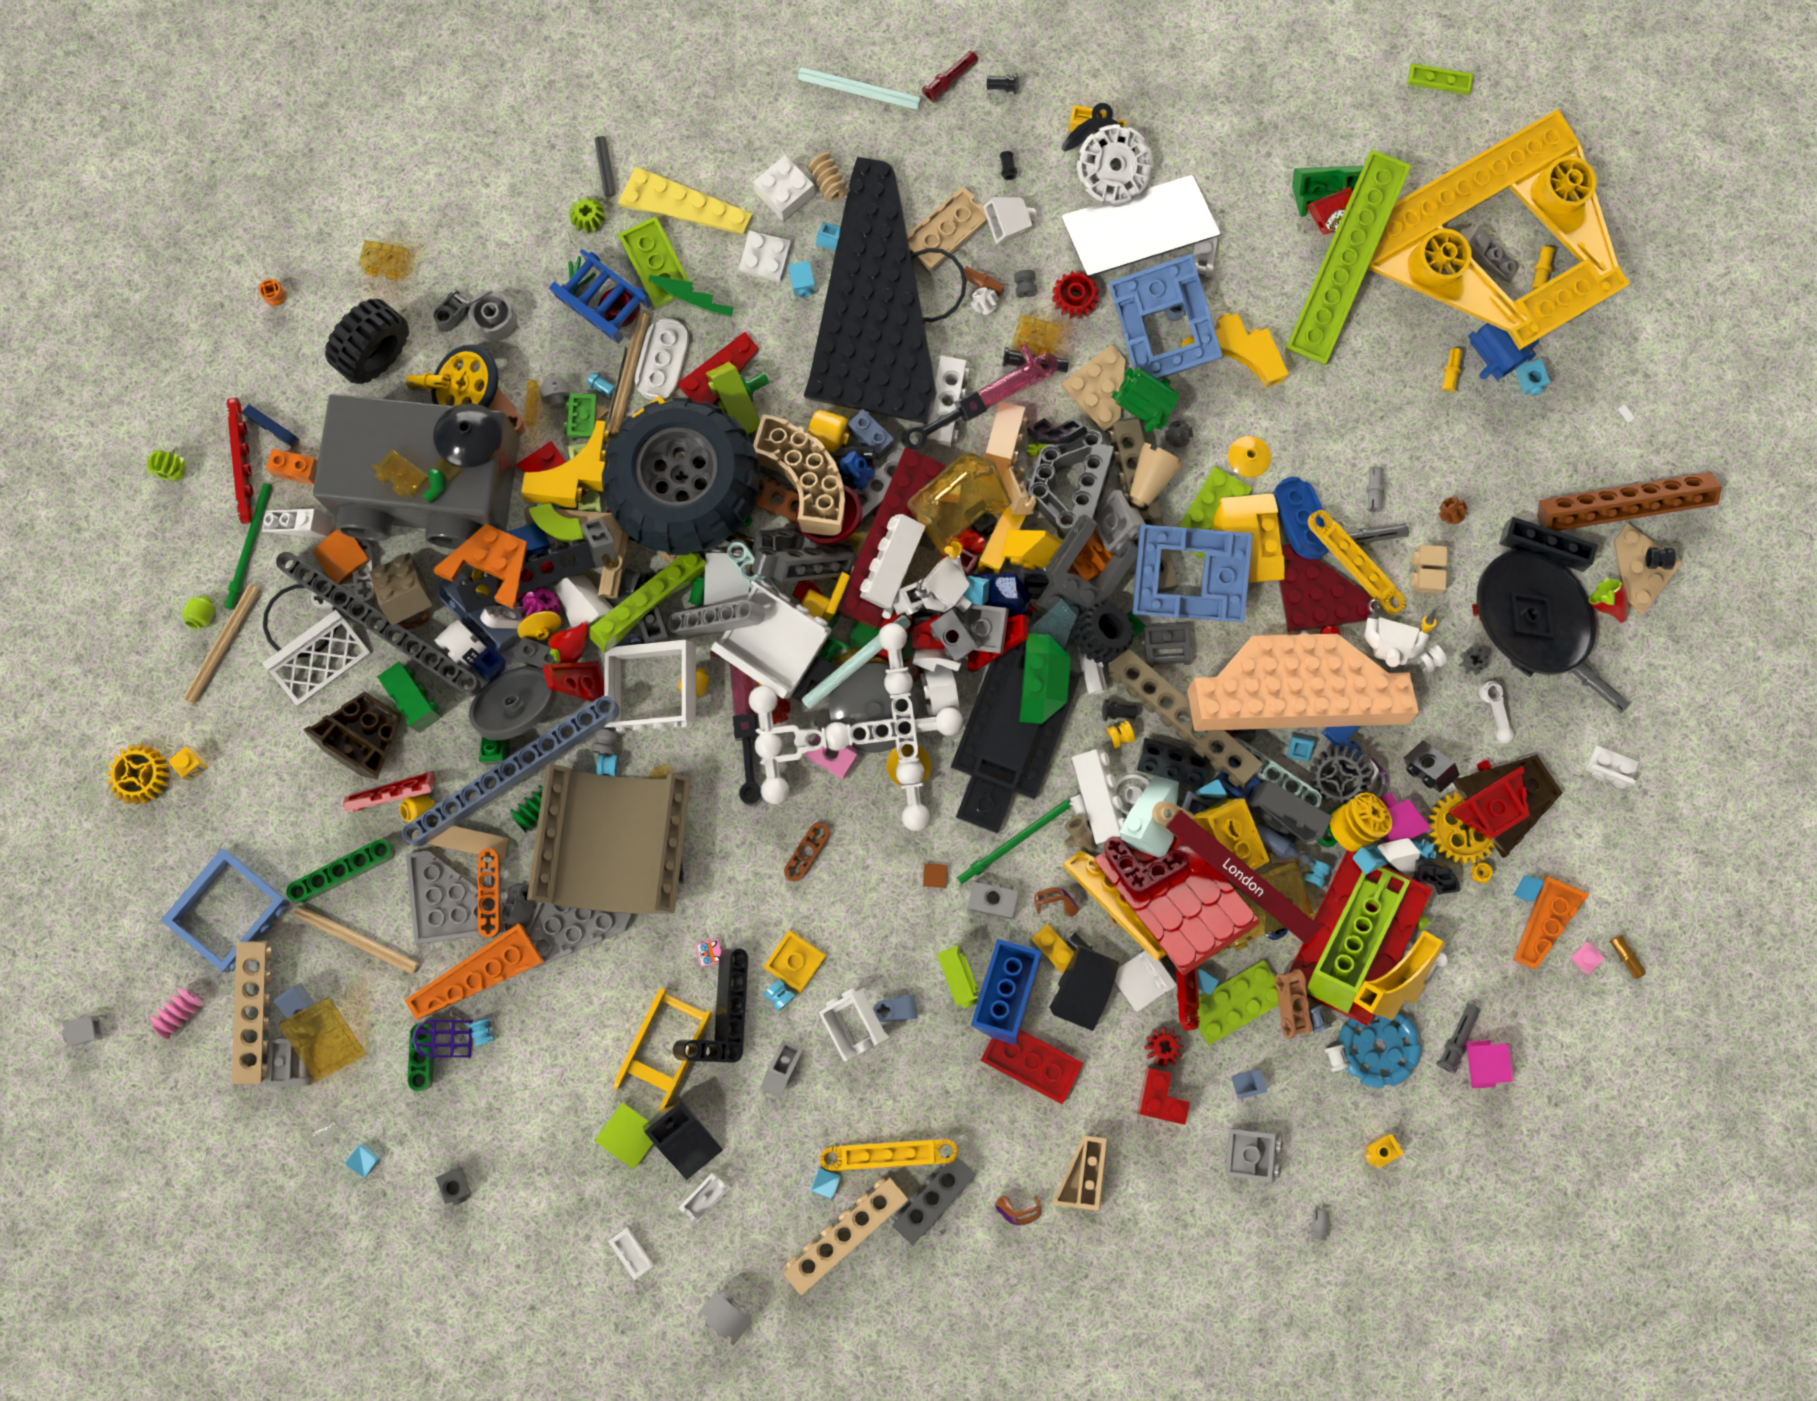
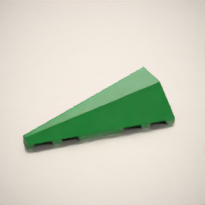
(1320, 182)

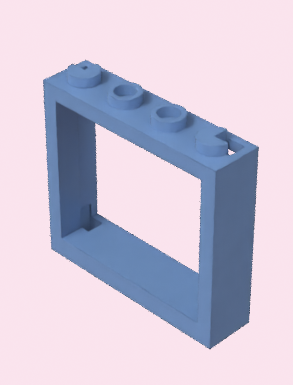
(201, 884)

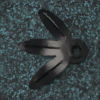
(1081, 133)

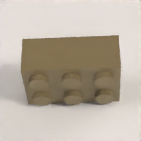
(400, 588)

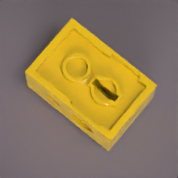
(1235, 829)

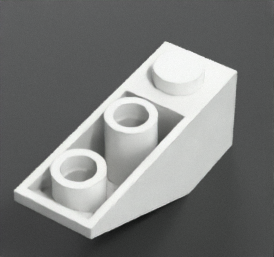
(298, 522)

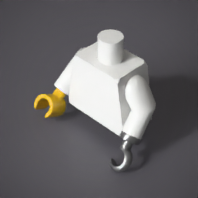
(945, 583)
(1395, 640)

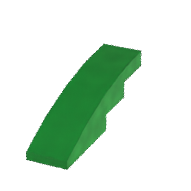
(683, 292)

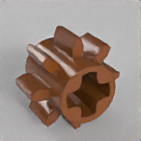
(1453, 510)

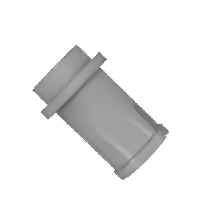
(1319, 1225)

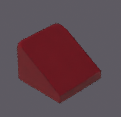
(969, 562)

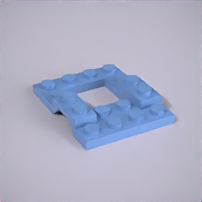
(1157, 291)
(1223, 574)

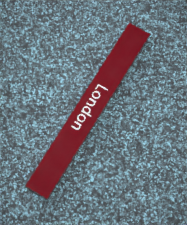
(1242, 876)

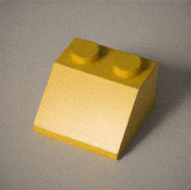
(1030, 548)

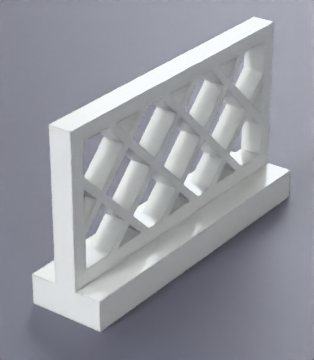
(303, 642)

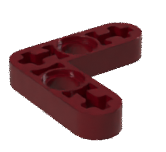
(1144, 874)

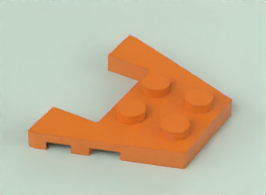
(492, 553)

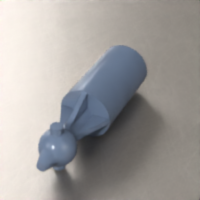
(1282, 846)

